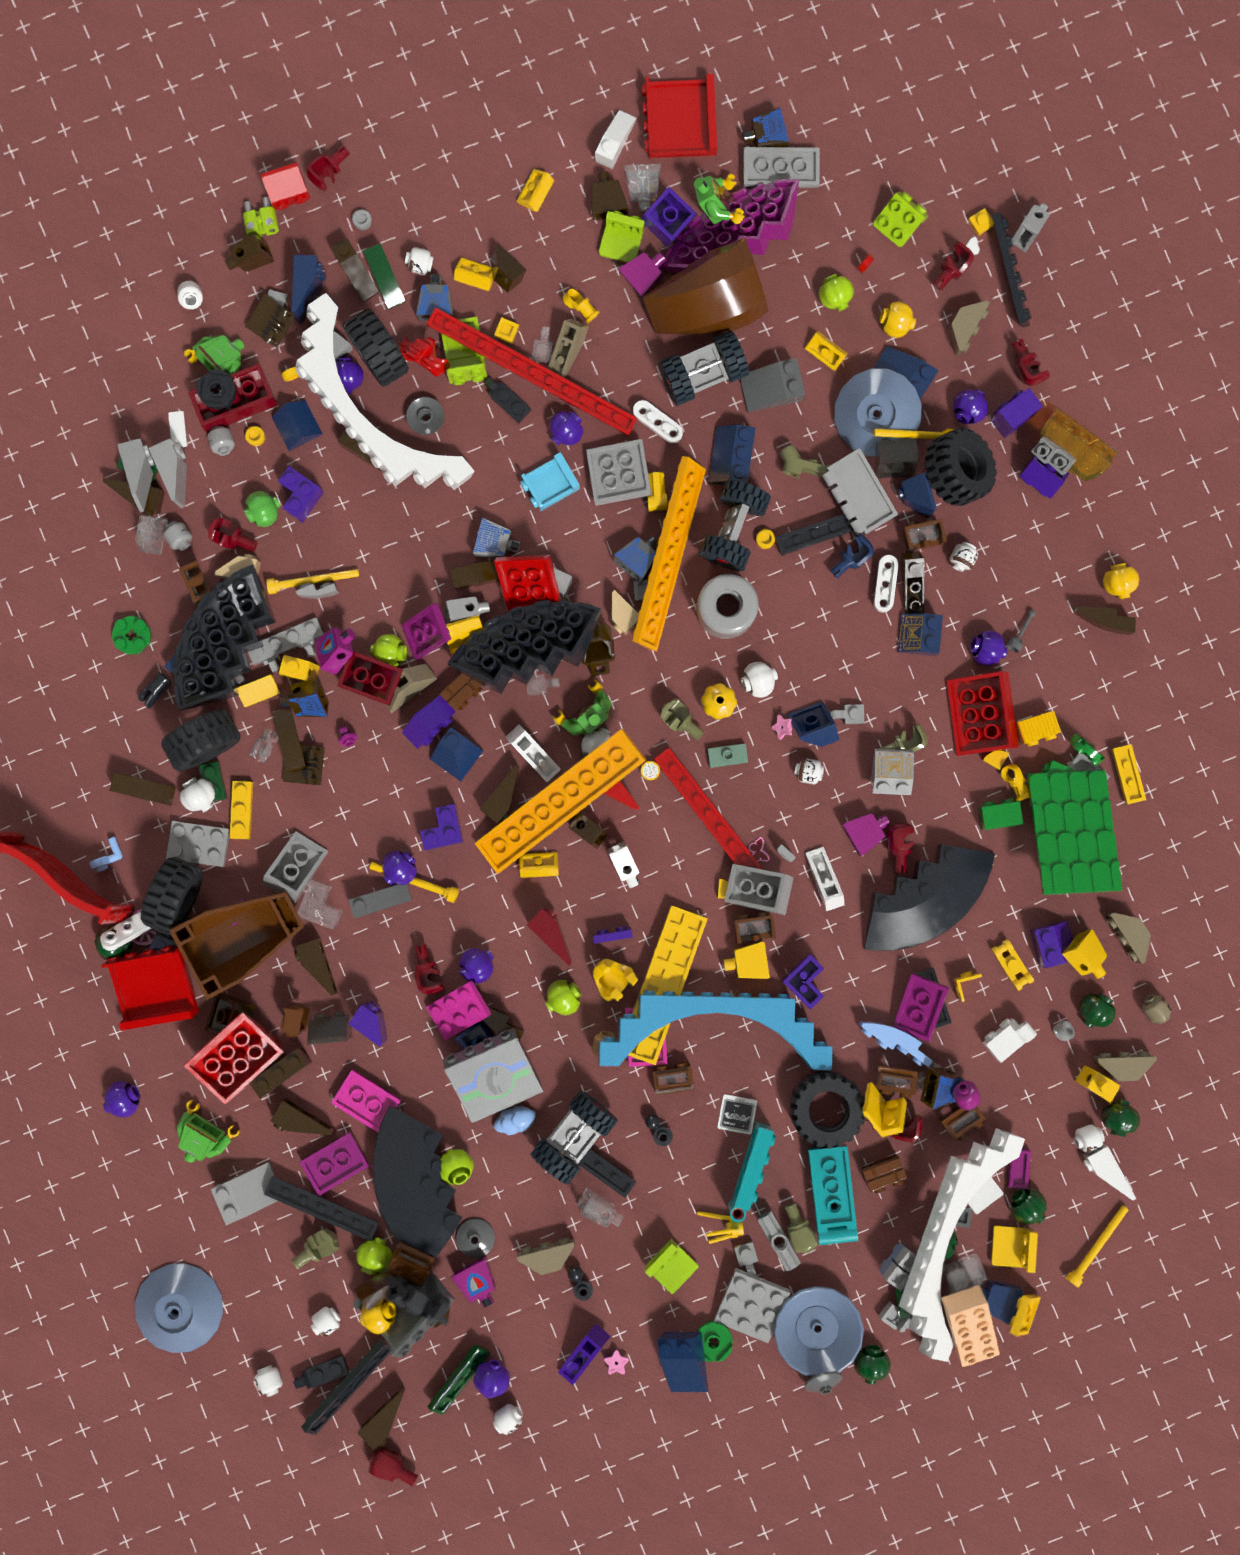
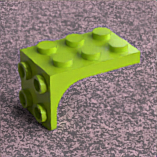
(464, 362)

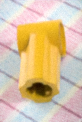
(658, 499)

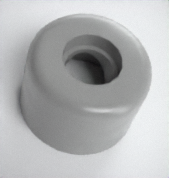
(727, 626)

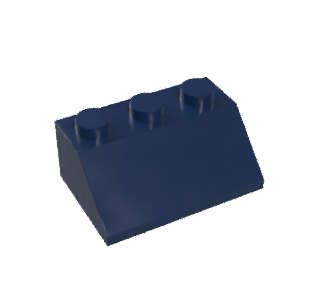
(732, 454)

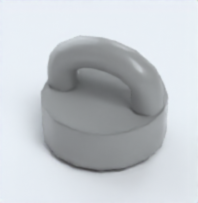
(1064, 1031)

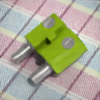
(262, 221)

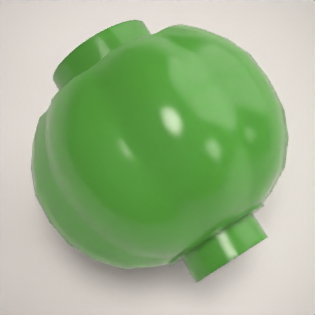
(261, 509)

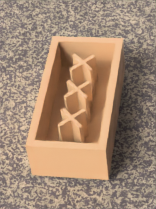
(970, 1326)

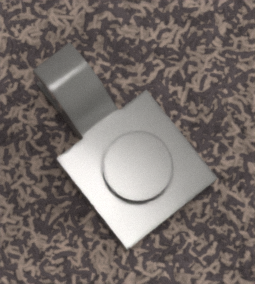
(852, 714)
(746, 1256)

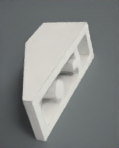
(614, 139)
(533, 753)
(825, 879)
(1105, 1166)

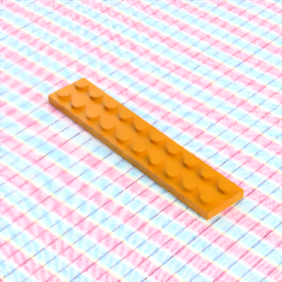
(669, 554)
(560, 801)

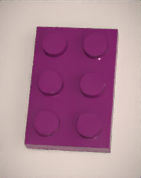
(426, 631)
(921, 1007)
(334, 1163)

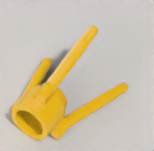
(733, 1228)

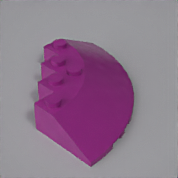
(767, 216)

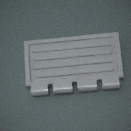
(860, 491)

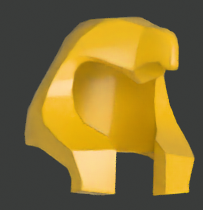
(612, 979)

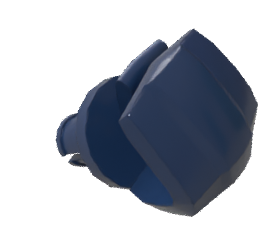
(854, 560)

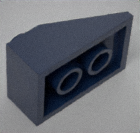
(307, 283)
(915, 370)
(683, 1361)

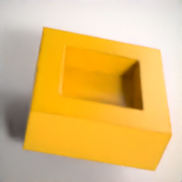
(981, 222)
(506, 330)

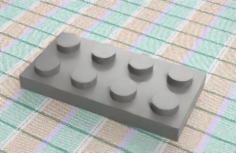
(780, 163)

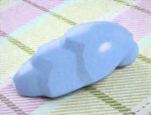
(514, 1120)

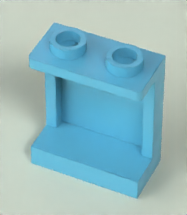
(550, 482)

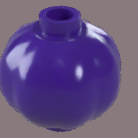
(350, 374)
(970, 406)
(565, 428)
(988, 648)
(399, 868)
(476, 965)
(121, 1099)
(491, 1379)

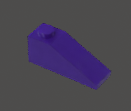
(584, 1354)

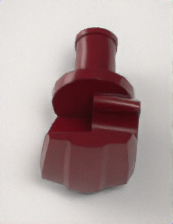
(325, 166)
(964, 259)
(1025, 363)
(229, 535)
(896, 845)
(424, 970)
(911, 1130)
(389, 1466)

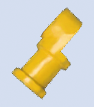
(580, 304)
(1018, 782)

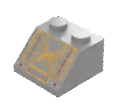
(892, 772)

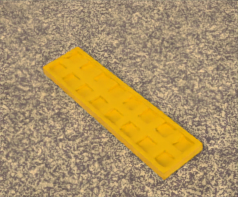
(669, 970)

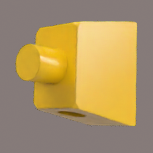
(298, 669)
(1086, 954)
(749, 961)
(1097, 1084)

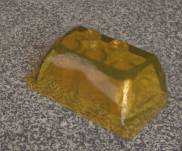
(1091, 452)

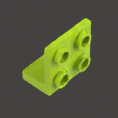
(671, 1266)

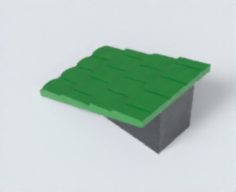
(1074, 832)

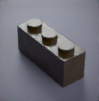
(280, 1072)

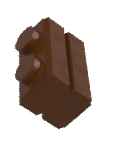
(460, 691)
(884, 1173)

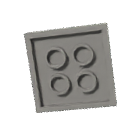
(618, 472)
(751, 1305)

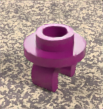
(347, 739)

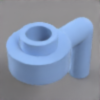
(101, 863)

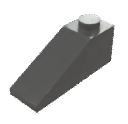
(379, 900)

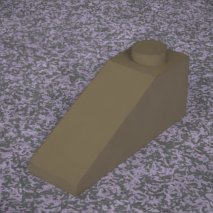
(567, 346)

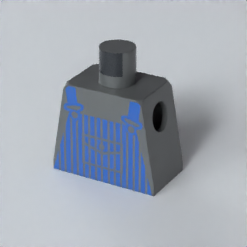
(434, 296)
(637, 558)

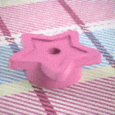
(787, 727)
(621, 1362)

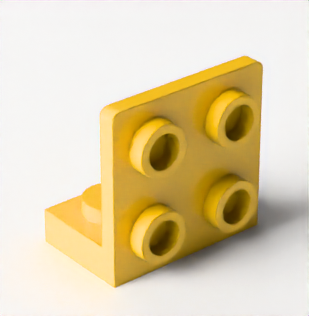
(461, 631)
(884, 1115)
(1014, 1247)

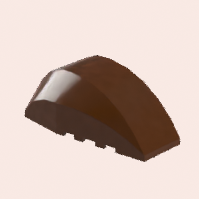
(710, 294)
(227, 954)

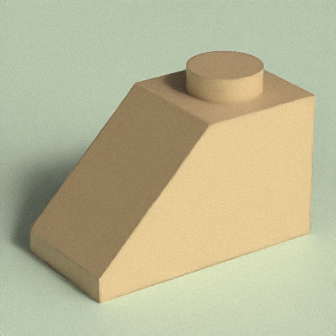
(237, 564)
(623, 615)

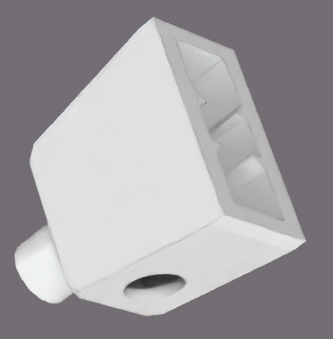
(621, 857)

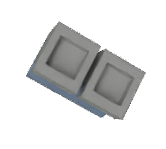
(893, 1266)

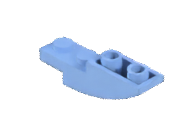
(890, 1037)

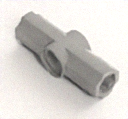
(784, 1251)

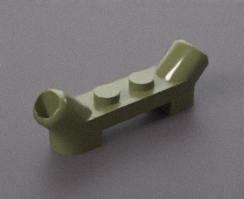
(795, 464)

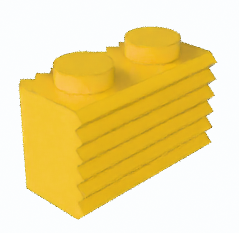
(1038, 727)

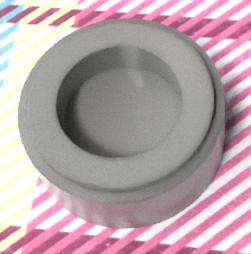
(362, 219)

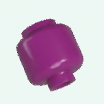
(966, 1095)

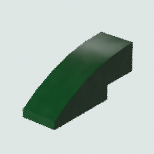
(384, 276)

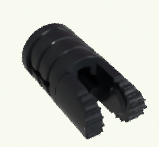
(154, 690)

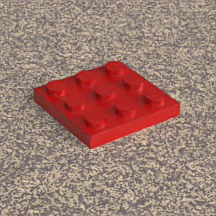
(527, 580)

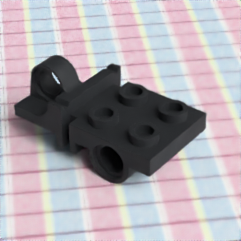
(415, 1301)

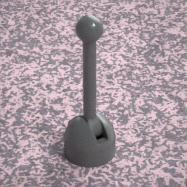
(1015, 643)

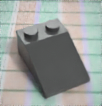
(773, 386)

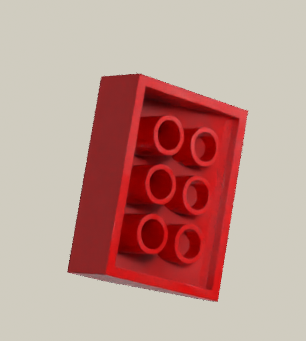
(982, 713)
(234, 1057)

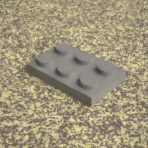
(198, 843)

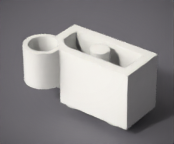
(1008, 1038)

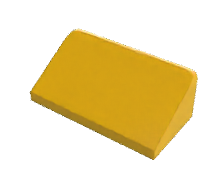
(535, 190)
(474, 274)
(826, 350)
(258, 690)
(539, 865)

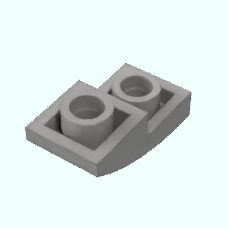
(1053, 454)
(311, 592)

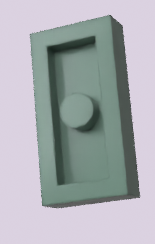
(727, 755)

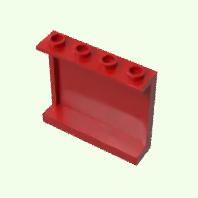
(680, 118)
(152, 987)

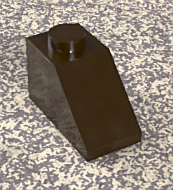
(506, 269)

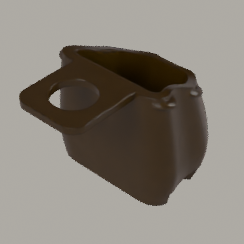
(600, 649)

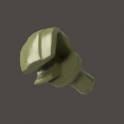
(678, 718)
(917, 742)
(800, 1234)
(317, 1246)

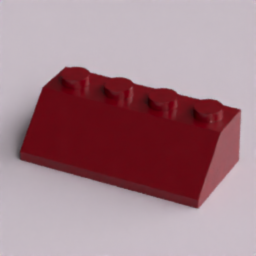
(251, 398)

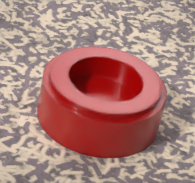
(865, 264)

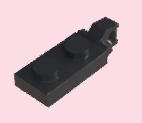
(507, 400)
(322, 1373)

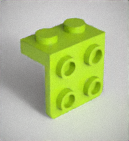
(900, 218)
(621, 237)

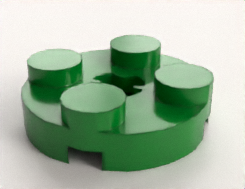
(139, 643)
(1087, 749)
(723, 1334)

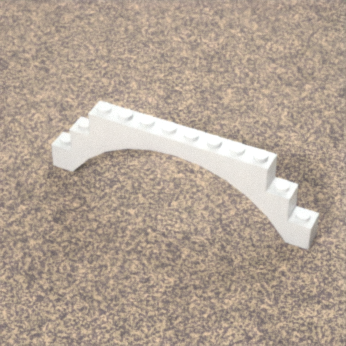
(391, 457)
(958, 1186)

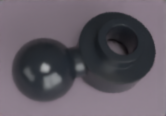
(652, 1122)
(575, 1274)

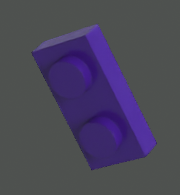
(604, 936)

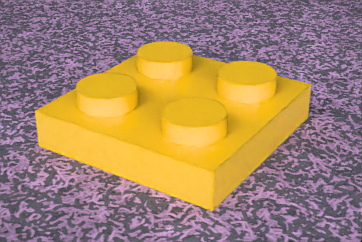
(1026, 1311)

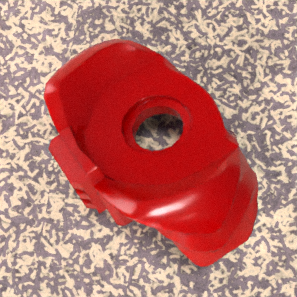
(424, 354)

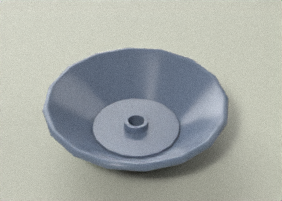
(874, 391)
(189, 1292)
(821, 1350)

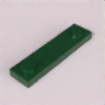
(458, 1379)

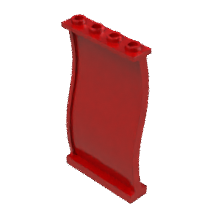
(63, 880)

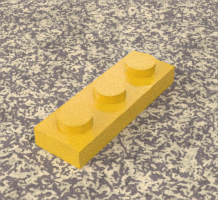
(1128, 774)
(241, 810)

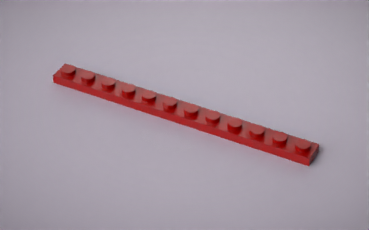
(531, 371)

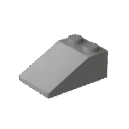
(137, 466)
(172, 469)
(294, 866)
(759, 889)
(243, 1193)

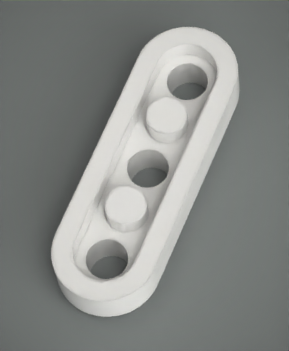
(653, 414)
(890, 576)
(123, 935)

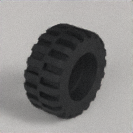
(376, 347)
(960, 466)
(200, 740)
(171, 895)
(836, 1134)

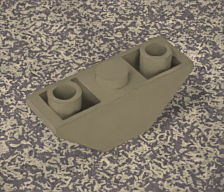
(966, 324)
(411, 683)
(1132, 934)
(1125, 1066)
(547, 1256)

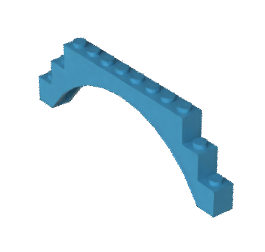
(660, 1010)

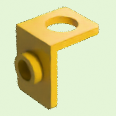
(964, 977)

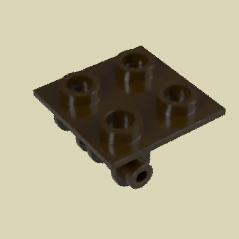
(270, 321)
(312, 773)

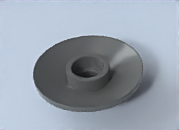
(420, 408)
(479, 1229)
(823, 1382)

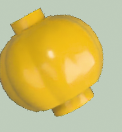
(897, 319)
(1121, 581)
(715, 709)
(376, 1317)

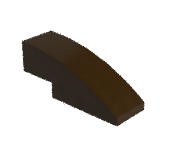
(474, 575)
(1107, 619)
(288, 739)
(142, 788)
(499, 1022)
(374, 1289)

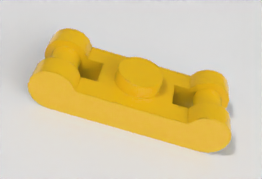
(1012, 965)

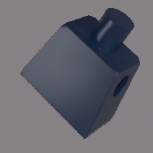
(1002, 1299)

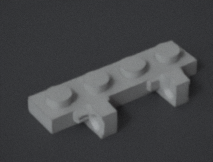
(298, 636)

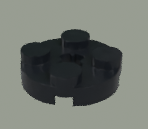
(224, 397)

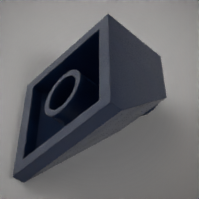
(917, 495)
(814, 725)
(456, 754)

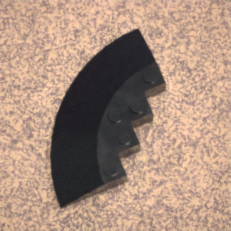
(218, 639)
(527, 641)
(930, 901)
(410, 1184)

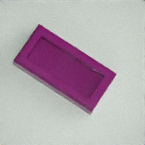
(1019, 1171)

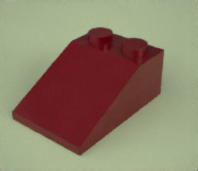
(370, 678)
(549, 931)

